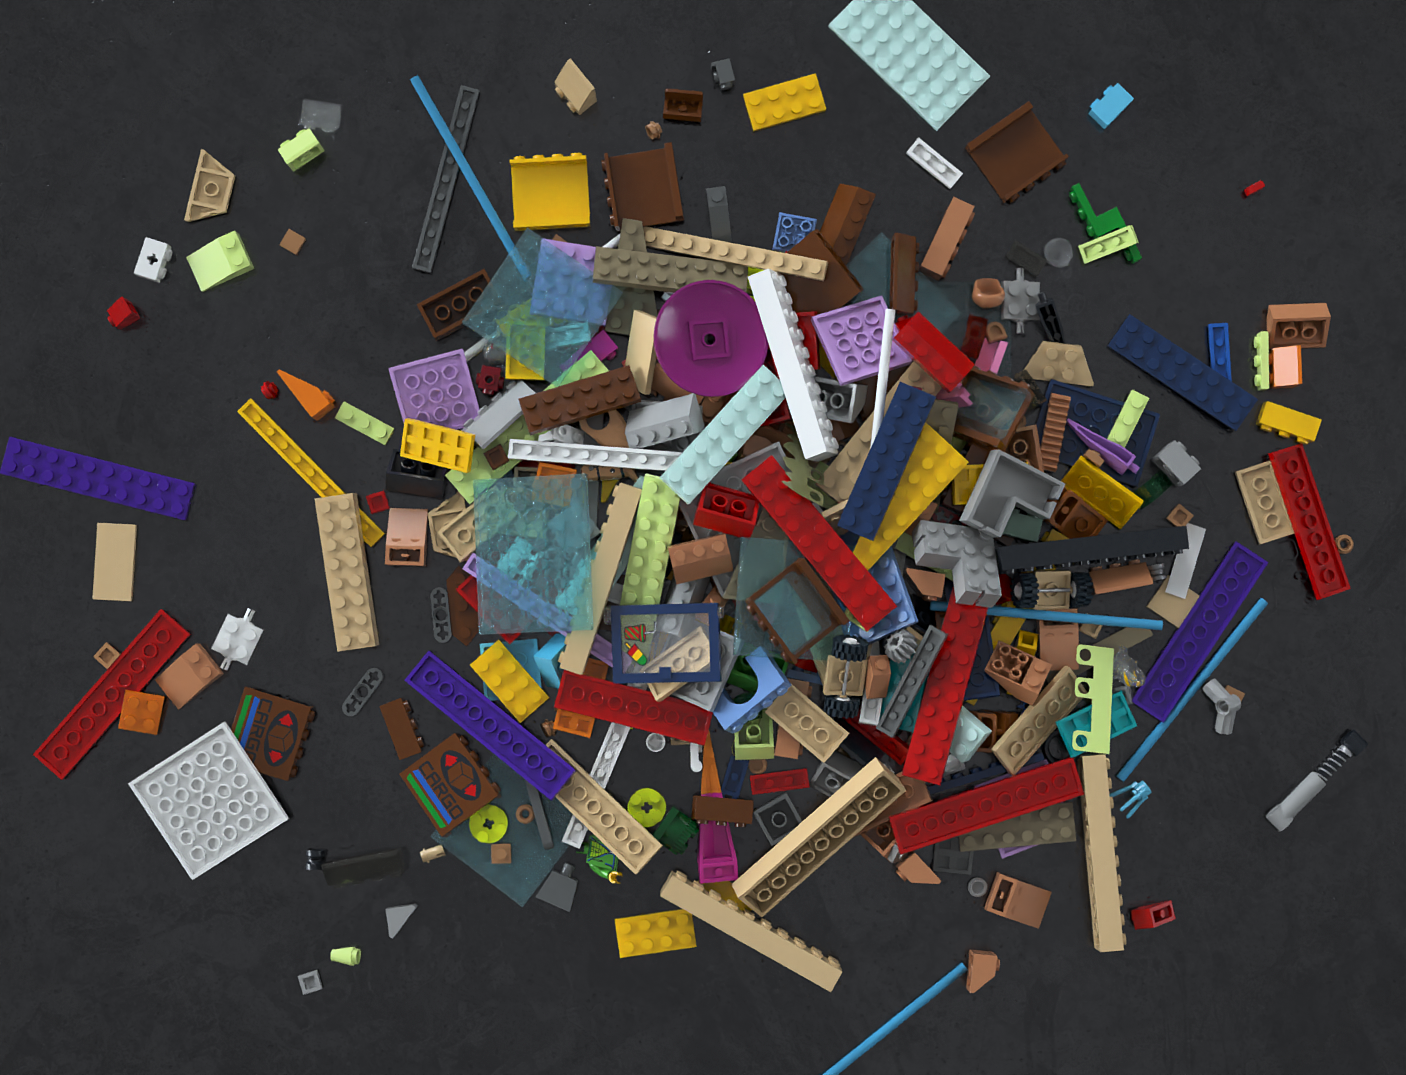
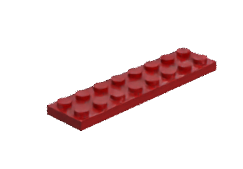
(1309, 521)
(632, 708)

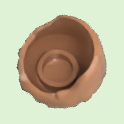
(988, 293)

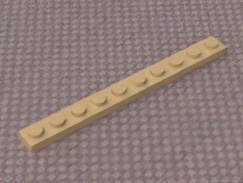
(735, 253)

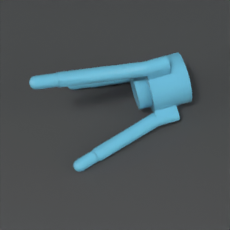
(1139, 792)

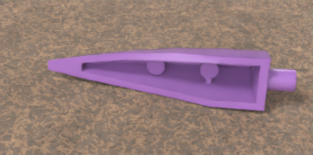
(1113, 454)

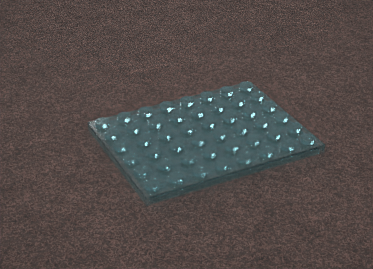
(533, 554)

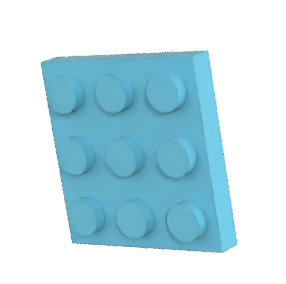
(523, 651)

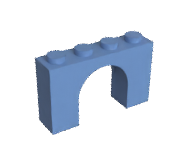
(770, 685)

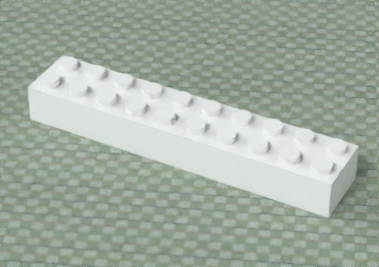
(793, 365)

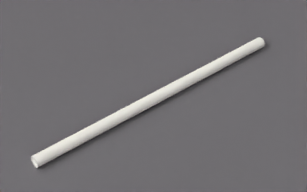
(883, 372)

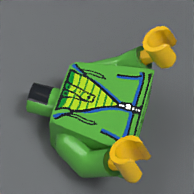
(600, 858)

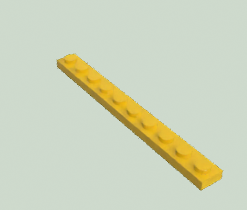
(302, 462)

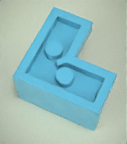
(548, 658)

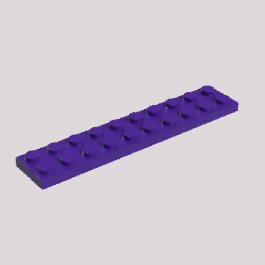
(97, 478)
(1199, 631)
(490, 725)

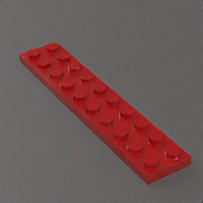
(819, 544)
(945, 692)
(105, 699)
(986, 805)

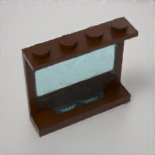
(995, 410)
(795, 610)

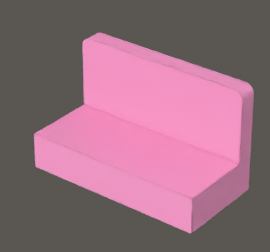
(991, 356)

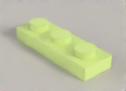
(1108, 244)
(1261, 361)
(1128, 418)
(364, 423)

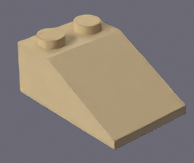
(575, 88)

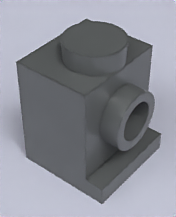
(723, 74)

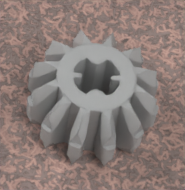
(901, 646)

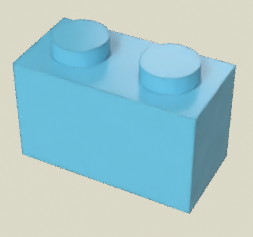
(1110, 106)

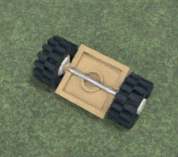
(1051, 589)
(845, 676)

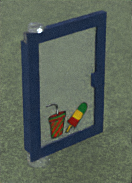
(665, 642)

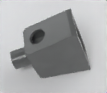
(559, 888)

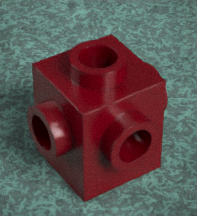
(487, 373)

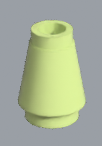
(346, 955)

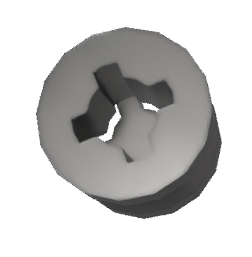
(1157, 571)

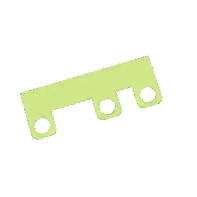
(1101, 694)

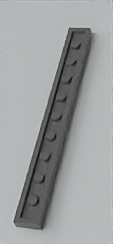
(445, 181)

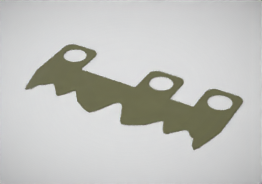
(800, 469)

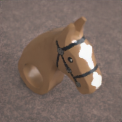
(611, 436)

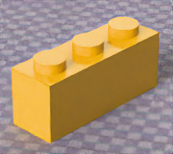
(1288, 422)

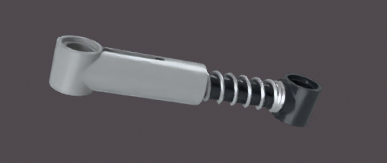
(1284, 813)

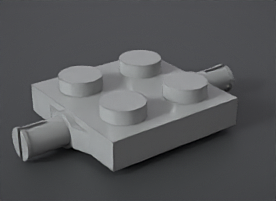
(1020, 300)

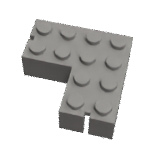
(1008, 484)
(966, 553)

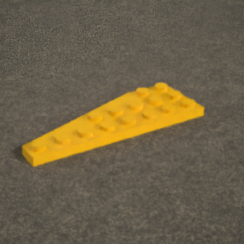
(925, 477)

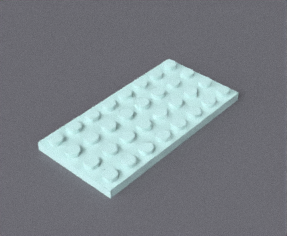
(911, 55)

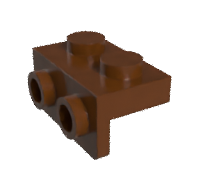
(683, 105)

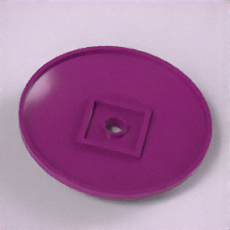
(737, 332)

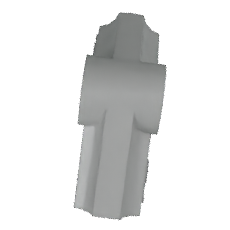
(1225, 705)

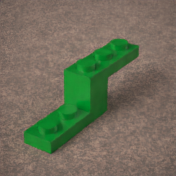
(1102, 224)

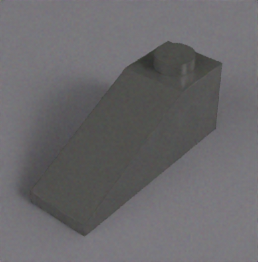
(719, 214)

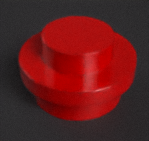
(269, 390)

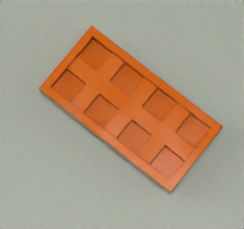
(578, 723)

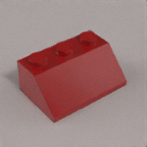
(726, 510)

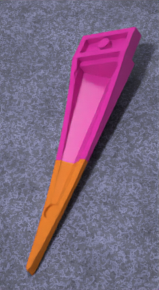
(715, 846)

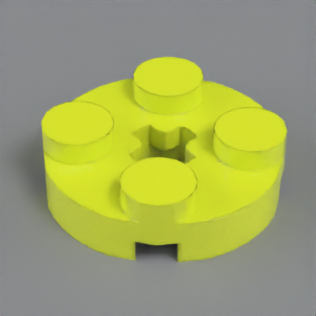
(653, 798)
(483, 833)

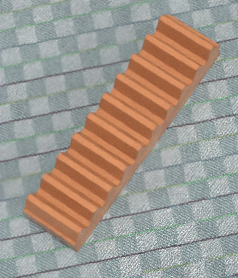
(1054, 430)

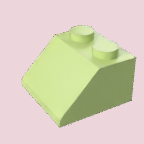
(300, 149)

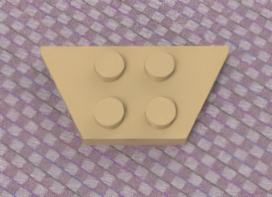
(210, 189)
(1061, 363)
(442, 516)

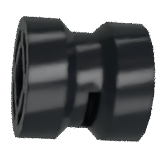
(314, 864)

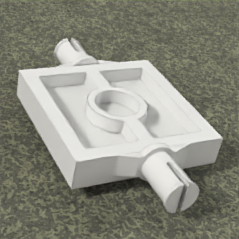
(237, 639)

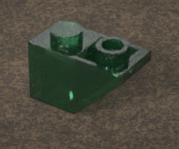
(1153, 488)

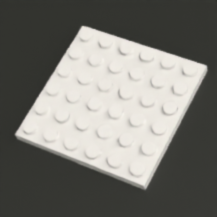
(208, 800)

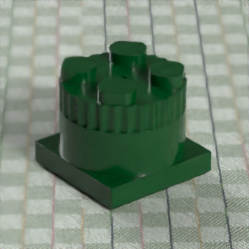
(676, 830)

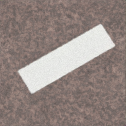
(1185, 563)

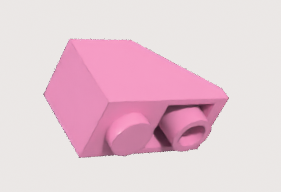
(958, 395)

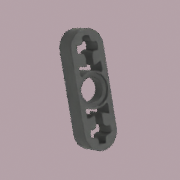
(434, 610)
(367, 677)

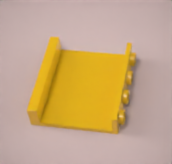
(550, 192)

